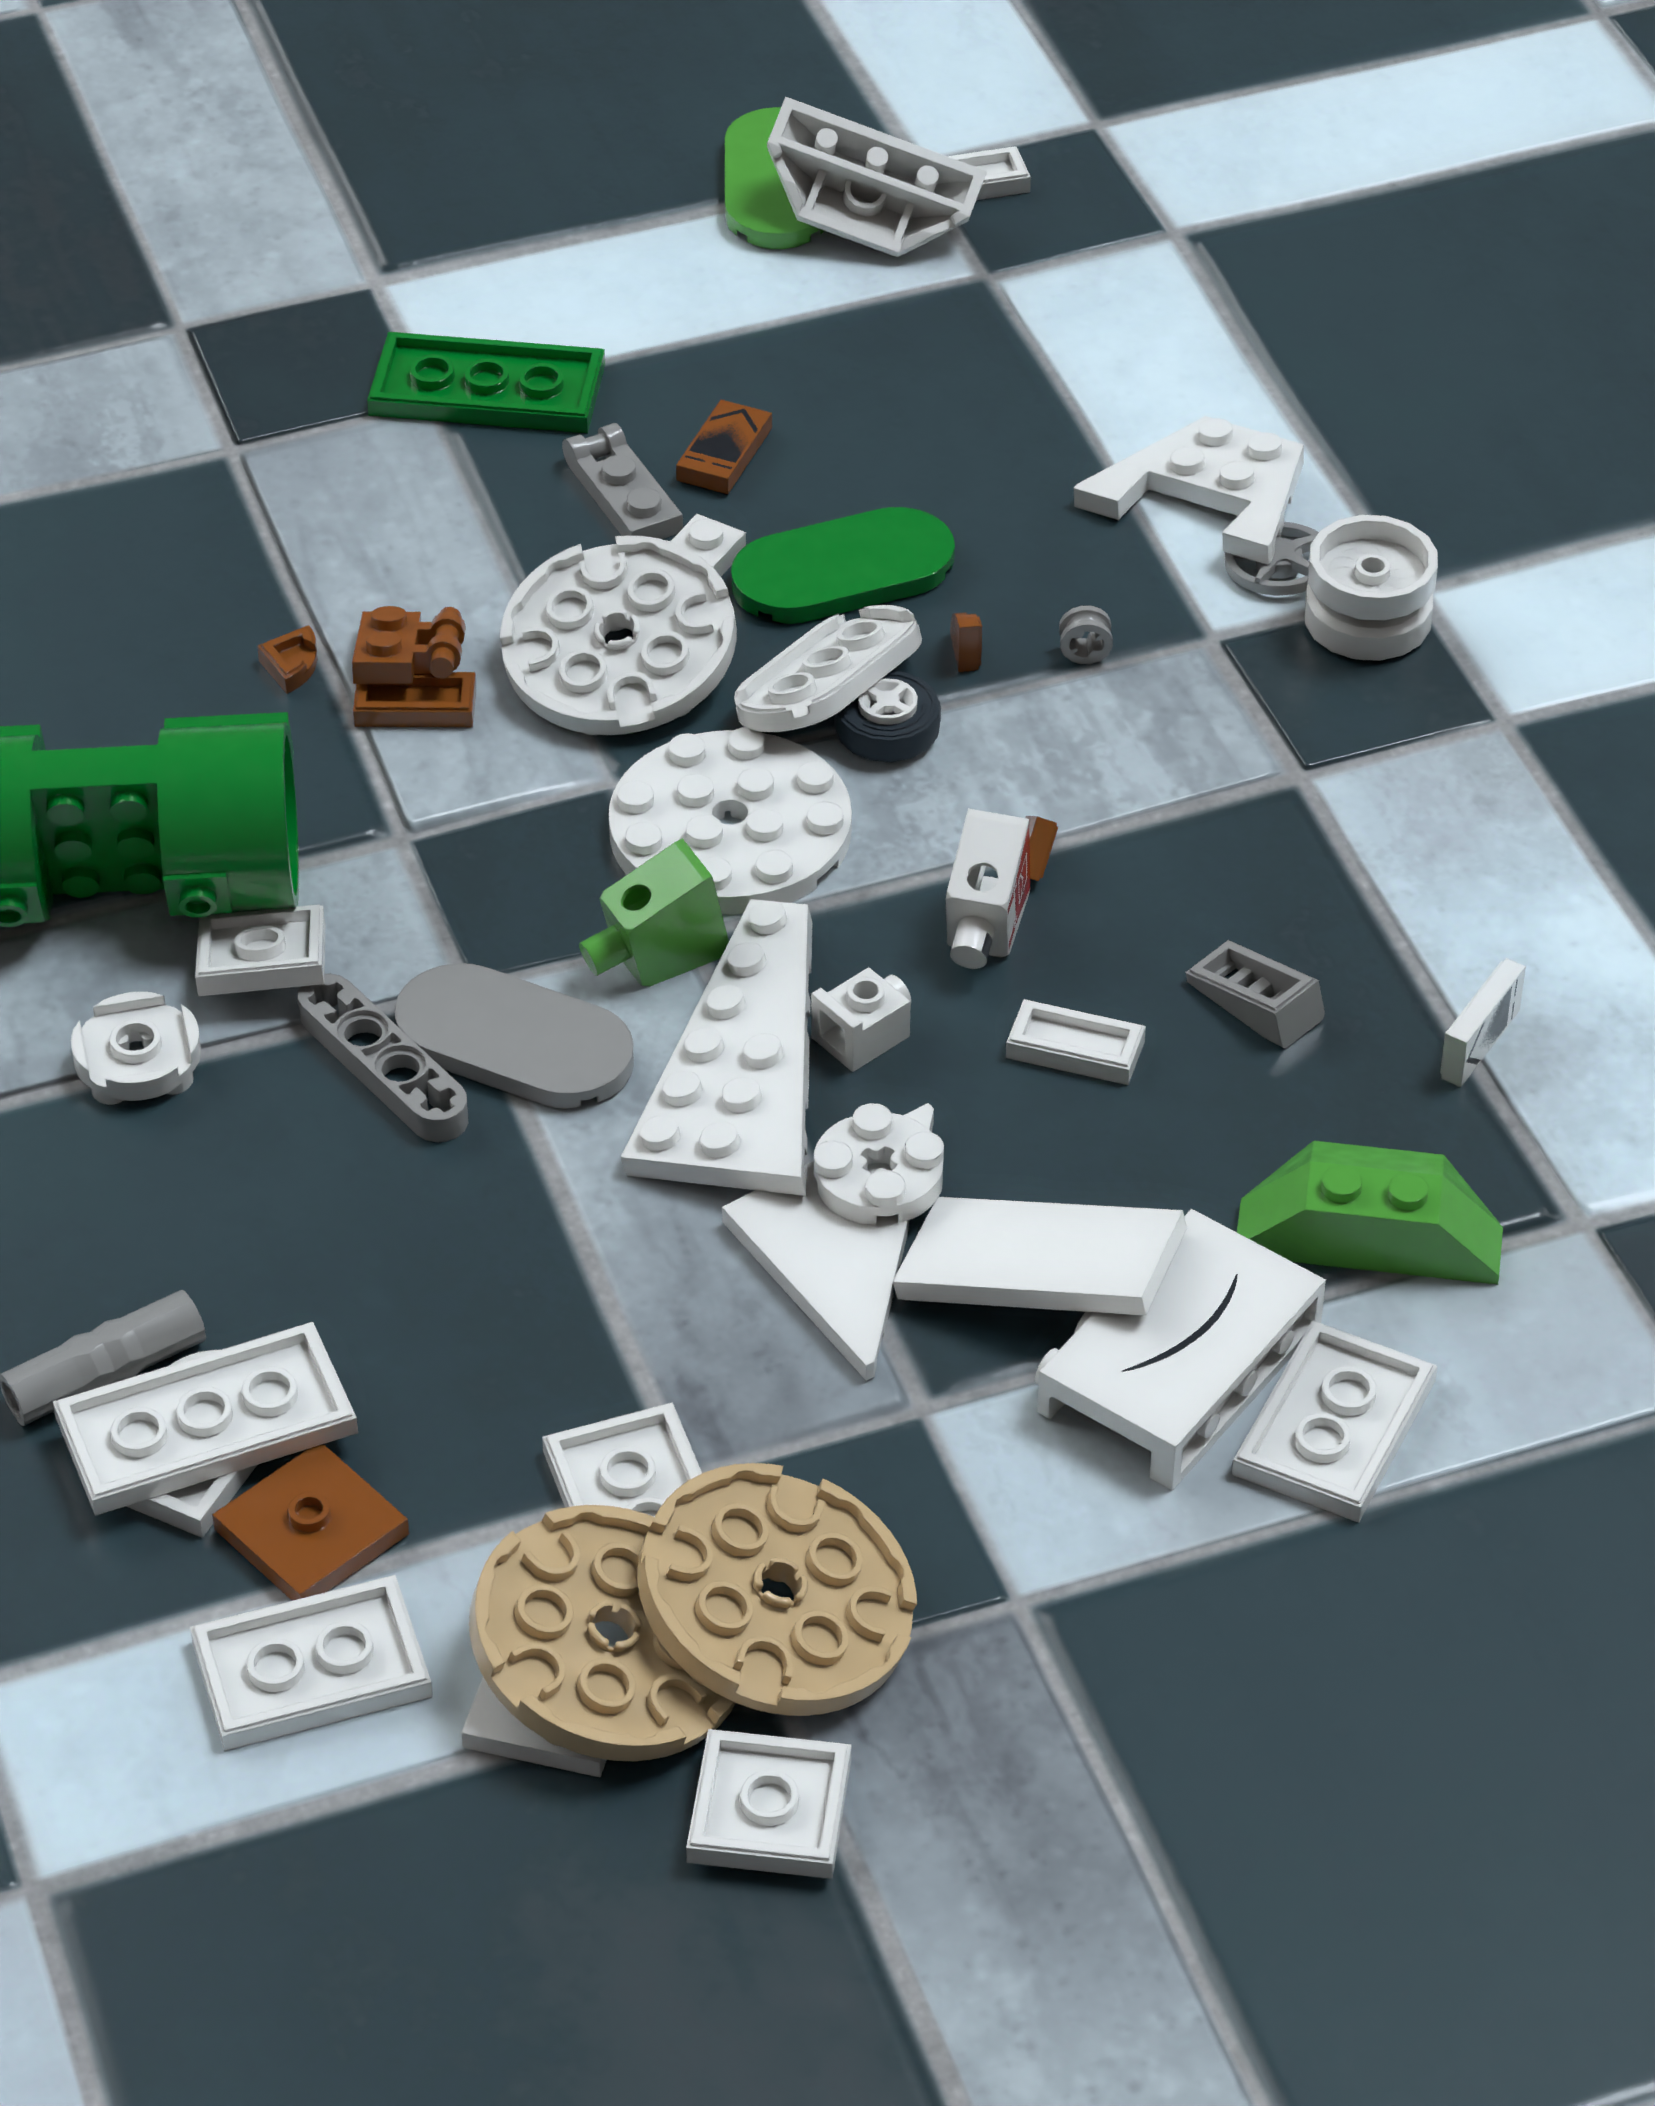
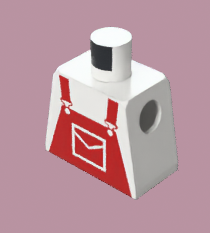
(984, 909)

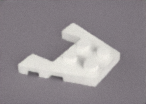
(1214, 467)

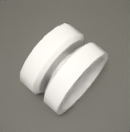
(1370, 587)

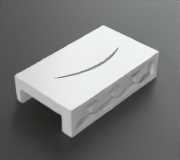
(1197, 1357)

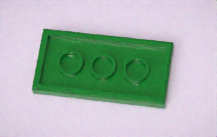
(487, 382)

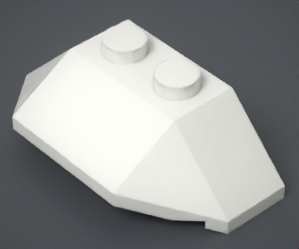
(868, 181)

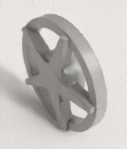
(1285, 564)

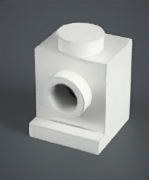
(861, 1017)

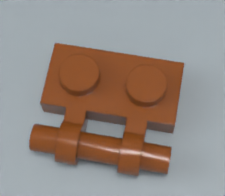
(398, 645)

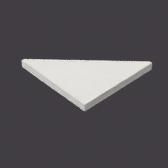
(826, 1263)

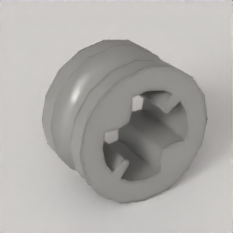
(1072, 629)

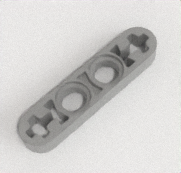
(391, 1051)

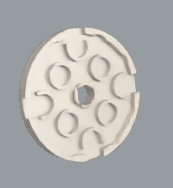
(643, 584)
(785, 794)

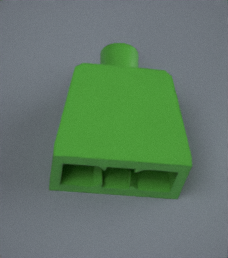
(659, 919)

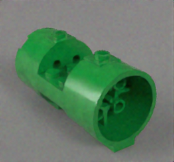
(191, 816)

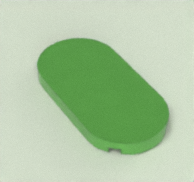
(753, 189)

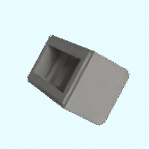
(1282, 1019)

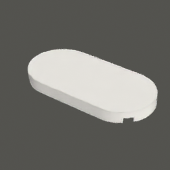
(827, 669)

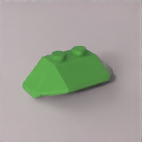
(1374, 1214)

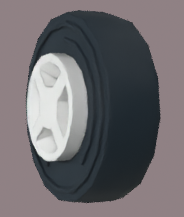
(891, 719)

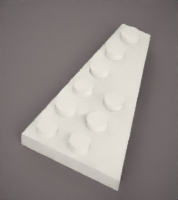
(740, 1073)

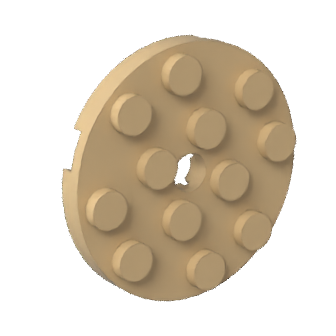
(763, 1650)
(550, 1663)

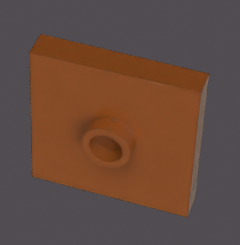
(310, 1524)

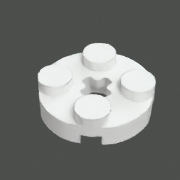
(120, 1074)
(885, 1138)

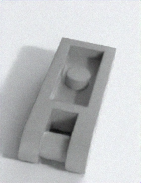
(622, 484)

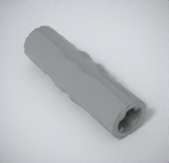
(103, 1356)

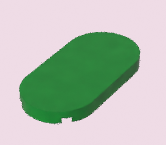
(843, 564)

